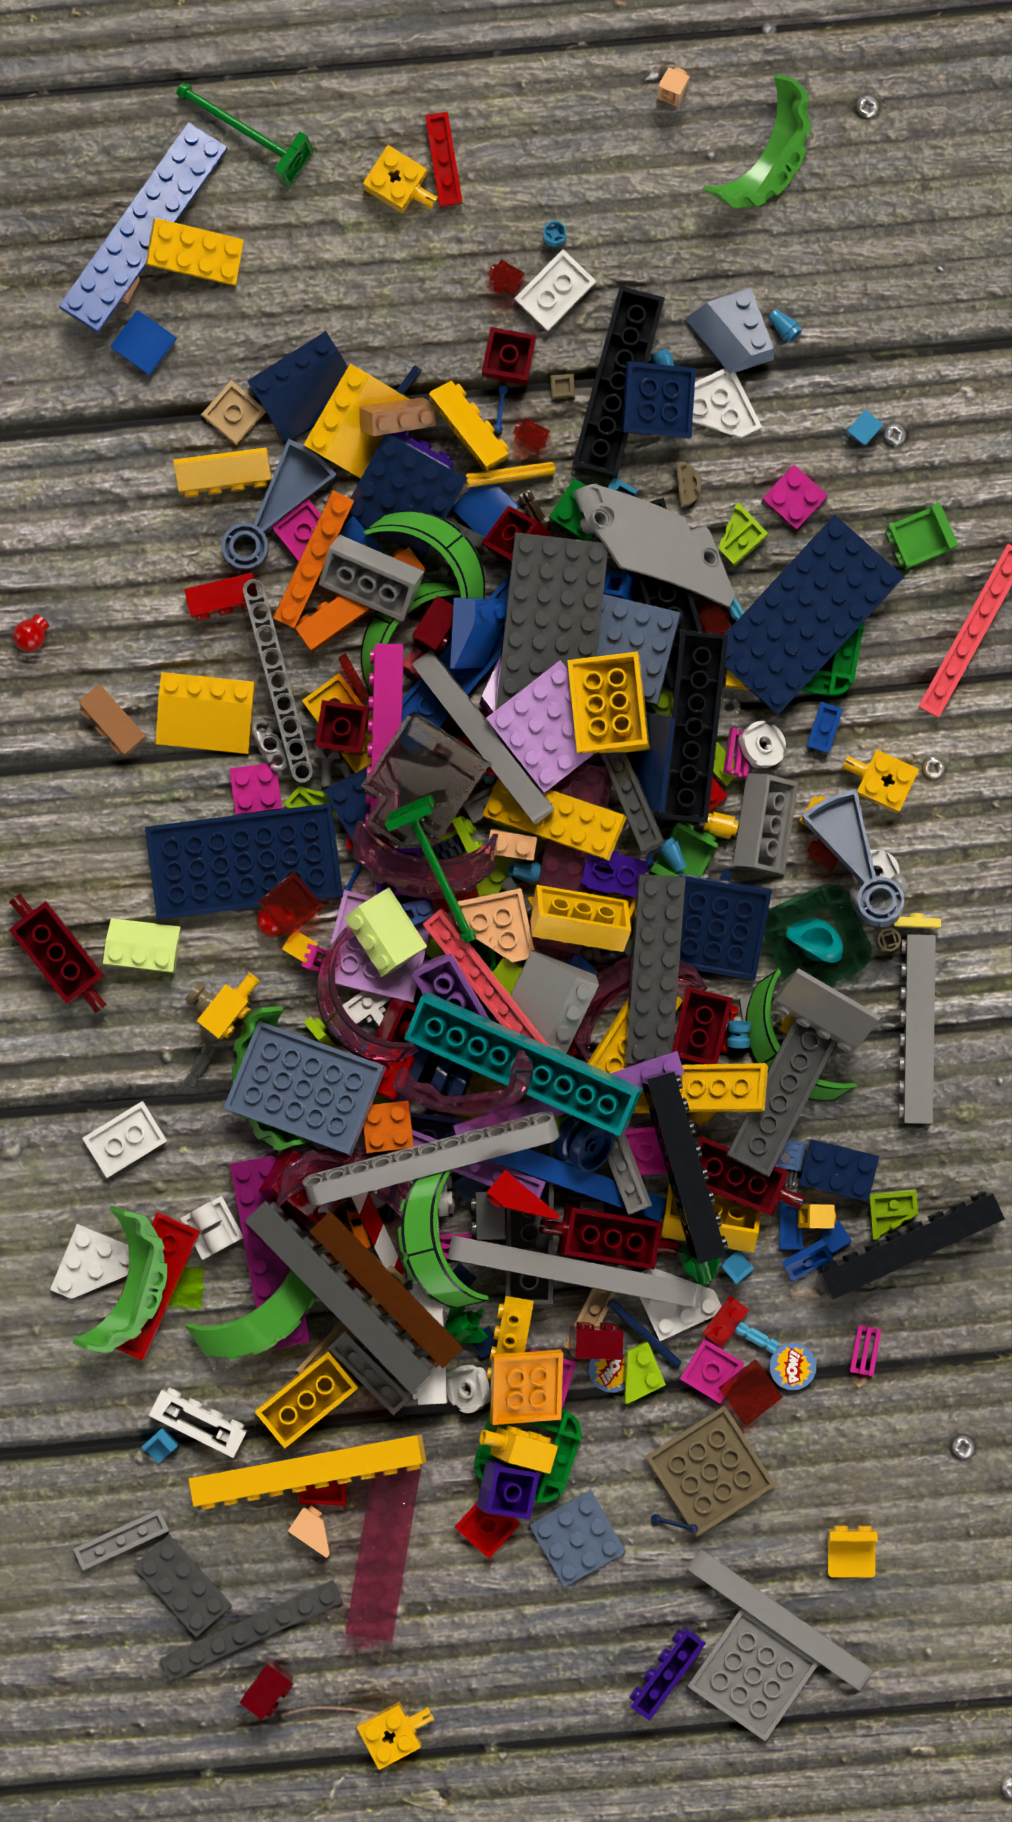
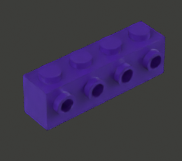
(667, 1673)

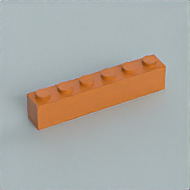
(312, 559)
(341, 612)

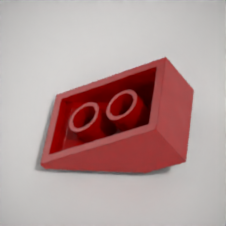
(515, 1196)

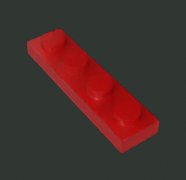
(443, 159)

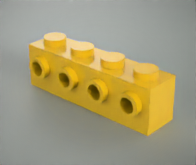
(514, 1327)

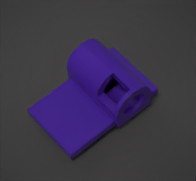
(615, 875)

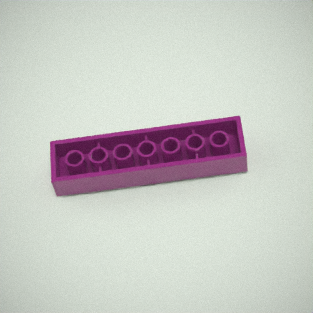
(264, 1265)

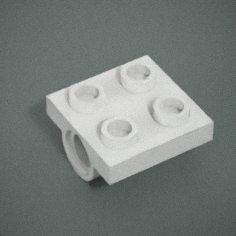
(216, 1227)

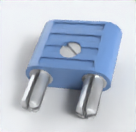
(792, 1158)

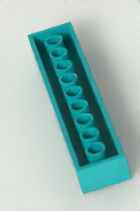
(492, 1051)

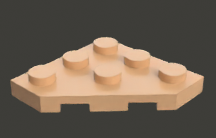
(501, 923)

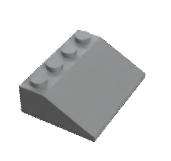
(554, 997)
(825, 1010)

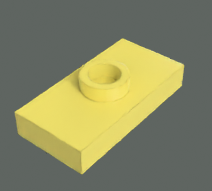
(917, 920)

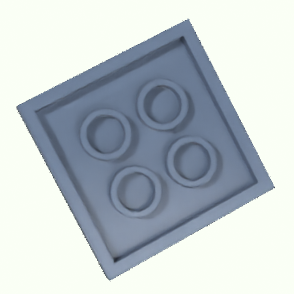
(577, 1538)

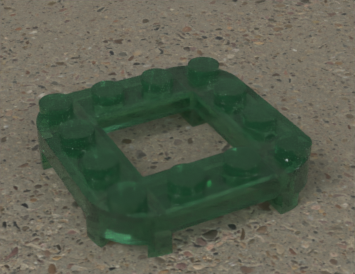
(845, 920)

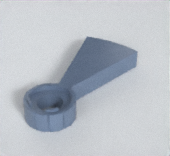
(296, 478)
(842, 830)

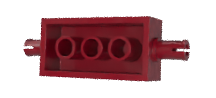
(57, 953)
(744, 1184)
(609, 1237)

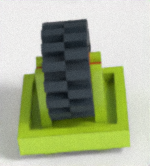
(459, 841)

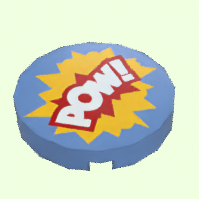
(792, 1366)
(607, 1374)

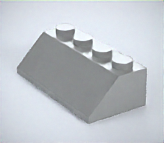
(370, 577)
(765, 823)

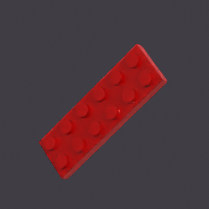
(178, 1244)

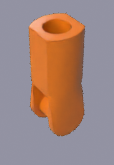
(359, 1231)

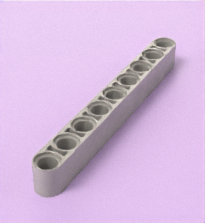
(270, 671)
(483, 736)
(780, 1619)

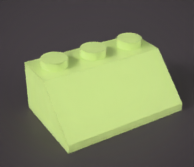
(385, 932)
(142, 945)

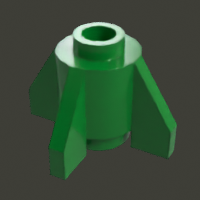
(699, 1273)
(464, 1325)

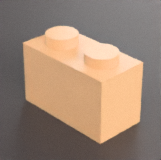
(515, 844)

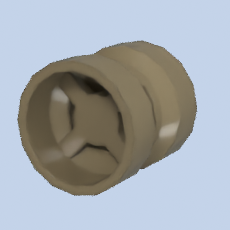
(888, 940)
(200, 997)

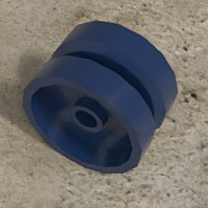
(449, 1081)
(583, 1144)

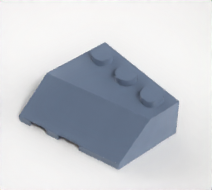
(733, 331)

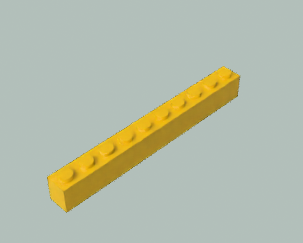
(307, 1470)

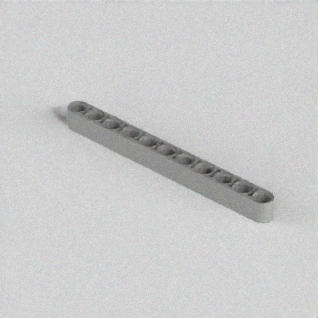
(431, 1158)
(574, 1271)

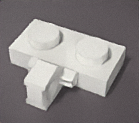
(367, 1007)
(446, 1202)

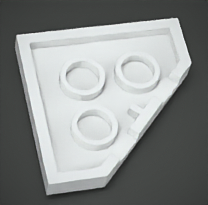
(723, 405)
(90, 1263)
(673, 1318)

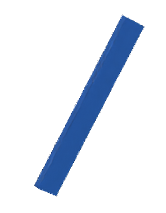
(573, 1179)

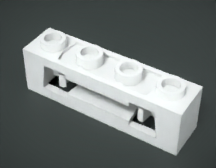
(193, 1407)

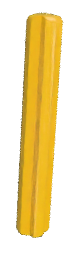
(510, 474)

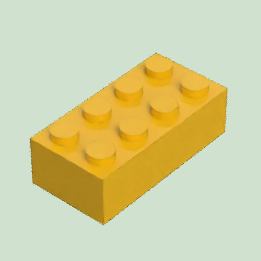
(306, 1398)

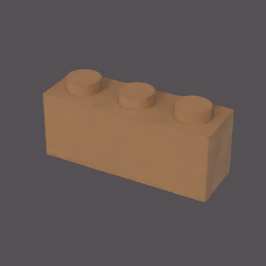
(397, 416)
(111, 720)

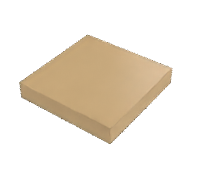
(233, 412)

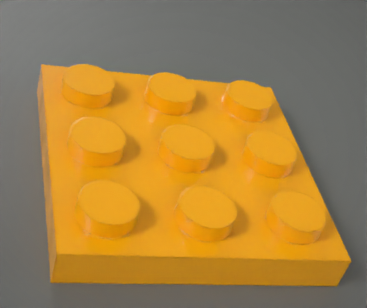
(526, 1387)

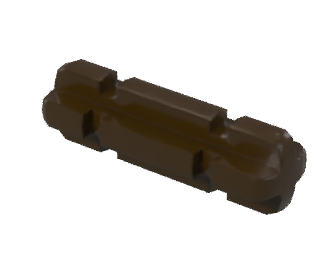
(533, 509)

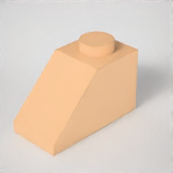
(673, 86)
(311, 1530)

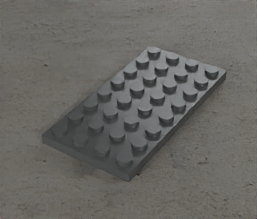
(550, 608)

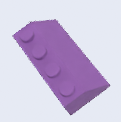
(446, 980)

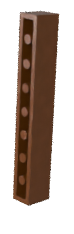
(386, 1290)

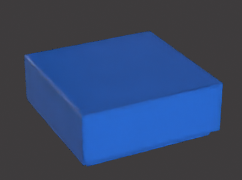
(835, 1237)

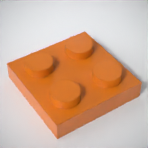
(388, 1127)

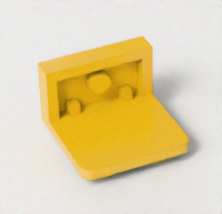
(851, 1551)

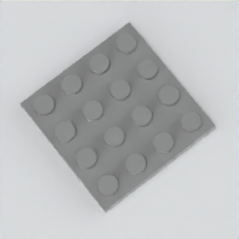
(753, 1674)

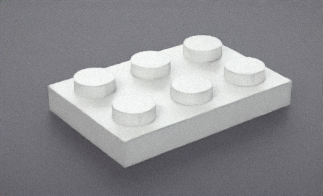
(555, 290)
(124, 1139)

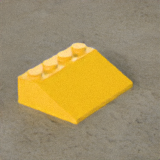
(338, 429)
(608, 704)
(205, 713)

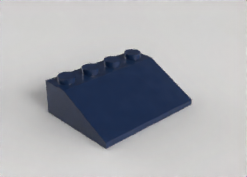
(299, 386)
(654, 764)

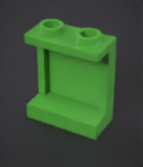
(921, 536)
(695, 849)

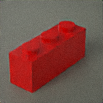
(219, 597)

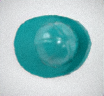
(817, 939)

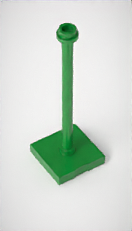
(291, 159)
(410, 815)

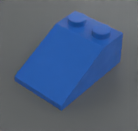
(475, 630)

